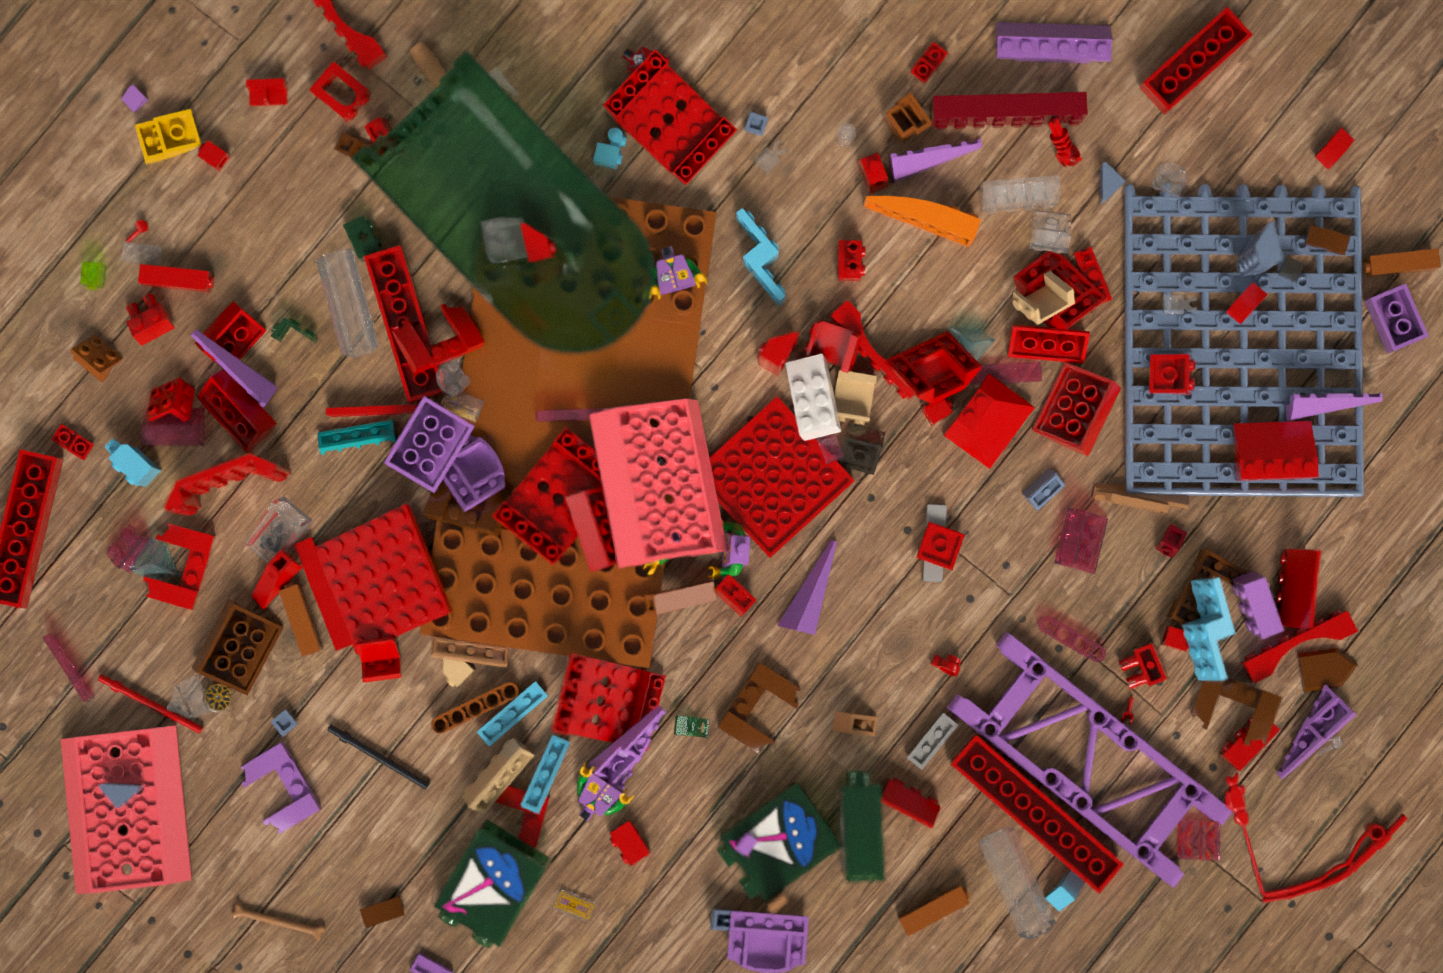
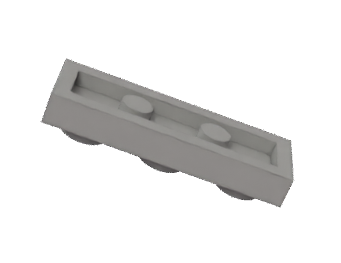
(932, 741)

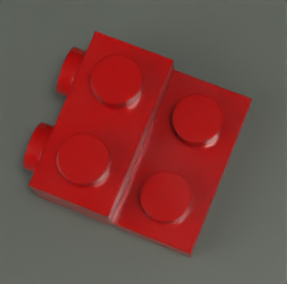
(1171, 374)

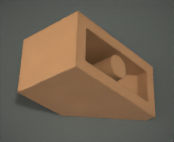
(854, 723)

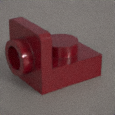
(1171, 541)

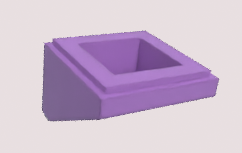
(134, 98)
(746, 844)

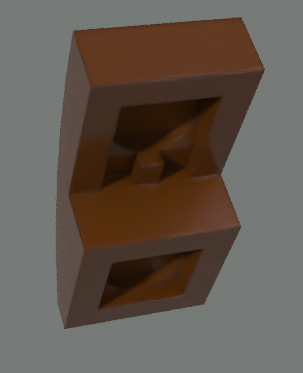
(349, 145)
(1328, 240)
(382, 912)

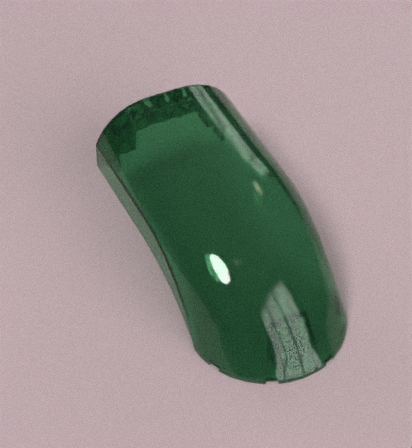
(482, 158)

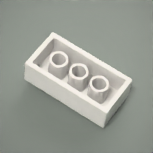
(813, 397)

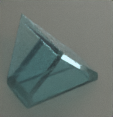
(973, 340)
(155, 561)

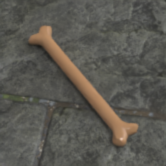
(315, 931)

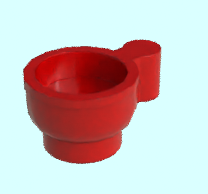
(948, 665)

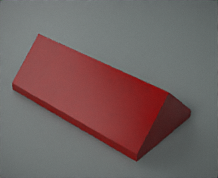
(1048, 343)

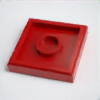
(940, 546)

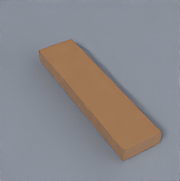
(469, 652)
(777, 901)

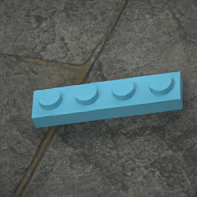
(512, 713)
(545, 774)

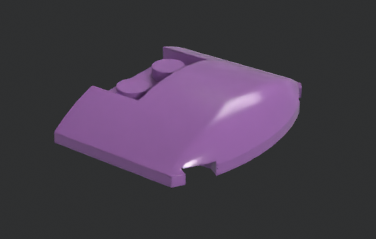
(474, 473)
(767, 941)

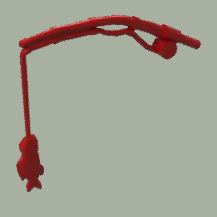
(1236, 802)

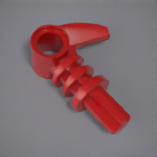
(1067, 152)

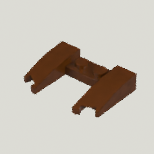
(441, 509)
(1205, 566)
(1264, 702)
(734, 720)

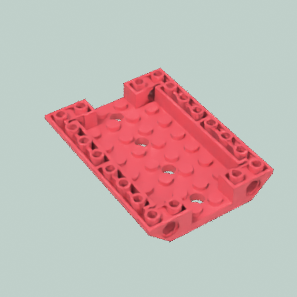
(637, 483)
(154, 817)

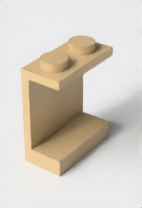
(1046, 301)
(854, 396)

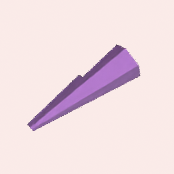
(915, 162)
(251, 380)
(1312, 404)
(806, 606)
(1325, 720)
(618, 760)

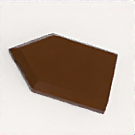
(1323, 668)

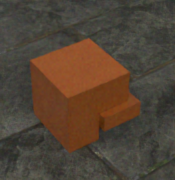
(906, 118)

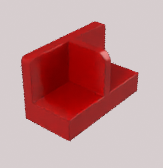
(267, 92)

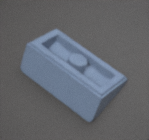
(1043, 489)

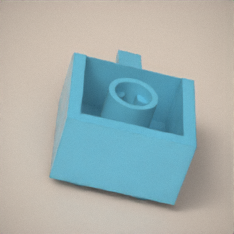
(132, 462)

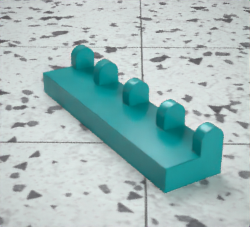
(356, 436)

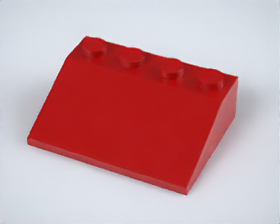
(1076, 408)
(1275, 451)
(1298, 587)

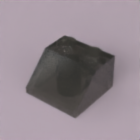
(861, 448)

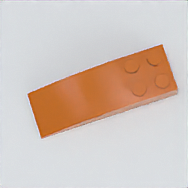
(929, 216)

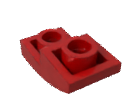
(929, 62)
(1334, 148)
(1246, 303)
(72, 442)

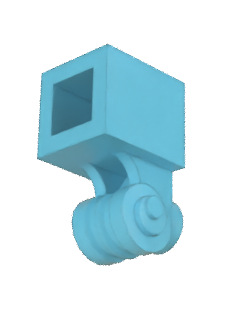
(610, 155)

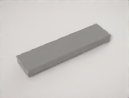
(937, 515)

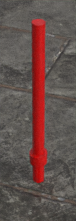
(117, 686)

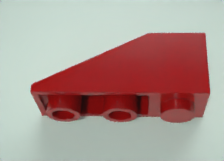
(276, 575)

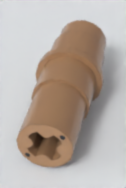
(427, 63)

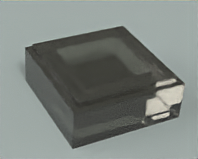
(1290, 269)

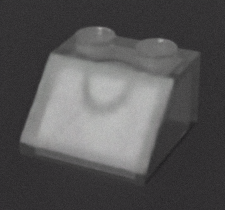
(1050, 231)
(503, 239)

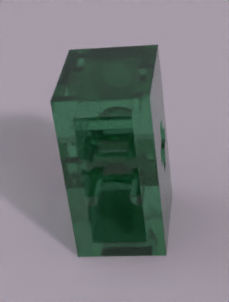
(355, 230)

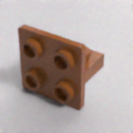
(96, 357)

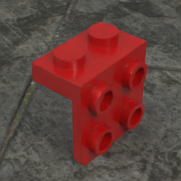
(171, 397)
(379, 659)

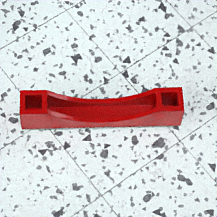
(366, 47)
(850, 318)
(1264, 663)

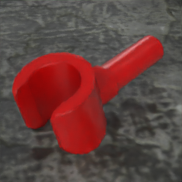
(141, 228)
(1128, 714)

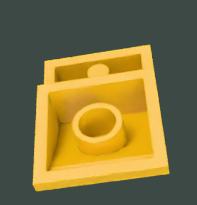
(167, 136)

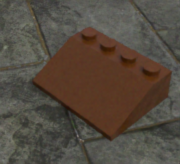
(237, 647)

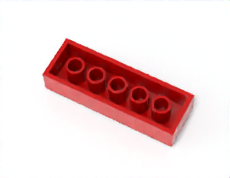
(1196, 61)

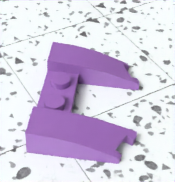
(304, 800)

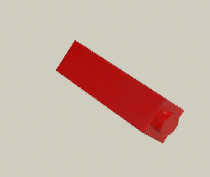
(175, 278)

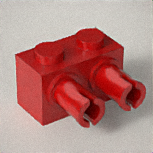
(850, 260)
(149, 324)
(1150, 663)

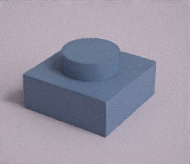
(756, 124)
(284, 722)

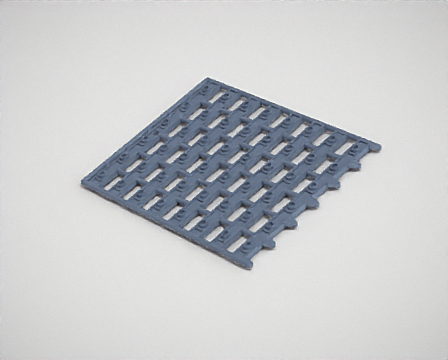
(1203, 282)

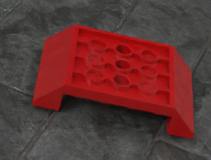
(693, 134)
(184, 497)
(532, 515)
(626, 698)

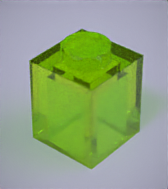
(93, 275)

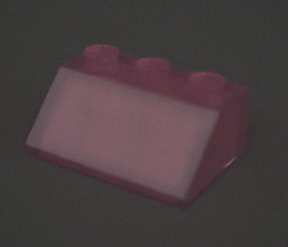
(172, 431)
(1081, 540)

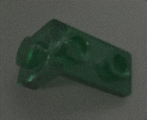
(281, 329)

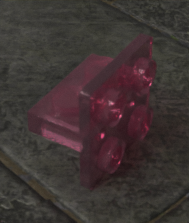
(127, 548)

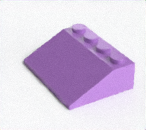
(429, 444)

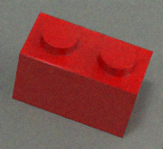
(629, 843)

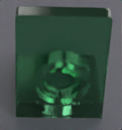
(691, 726)

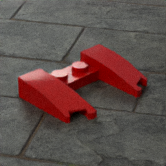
(420, 358)
(187, 593)
(532, 821)

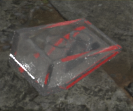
(278, 529)

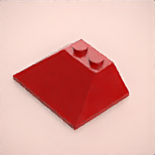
(1086, 295)
(935, 368)
(989, 421)

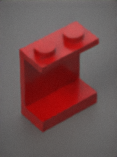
(835, 342)

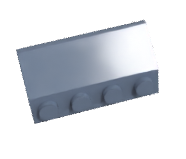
(1260, 252)

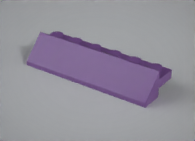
(1053, 42)

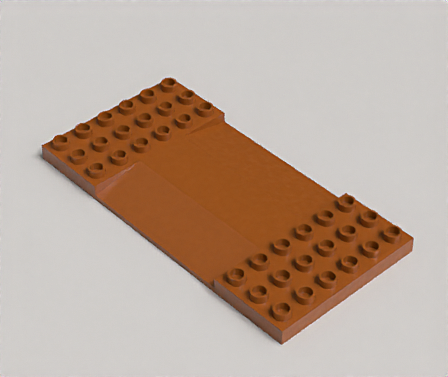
(499, 584)

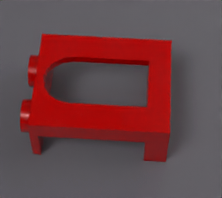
(346, 112)

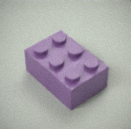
(1396, 318)
(1257, 605)

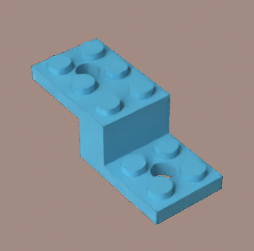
(761, 256)
(1205, 631)

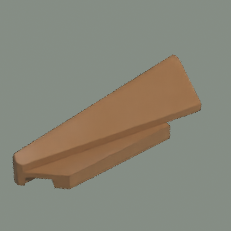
(1155, 503)

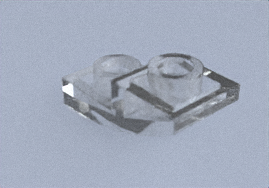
(141, 254)

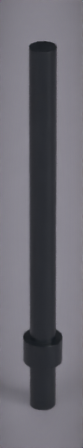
(346, 737)

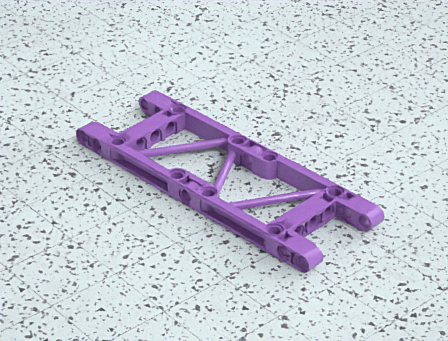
(1067, 790)

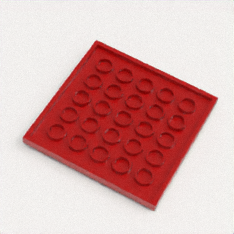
(774, 478)
(383, 577)

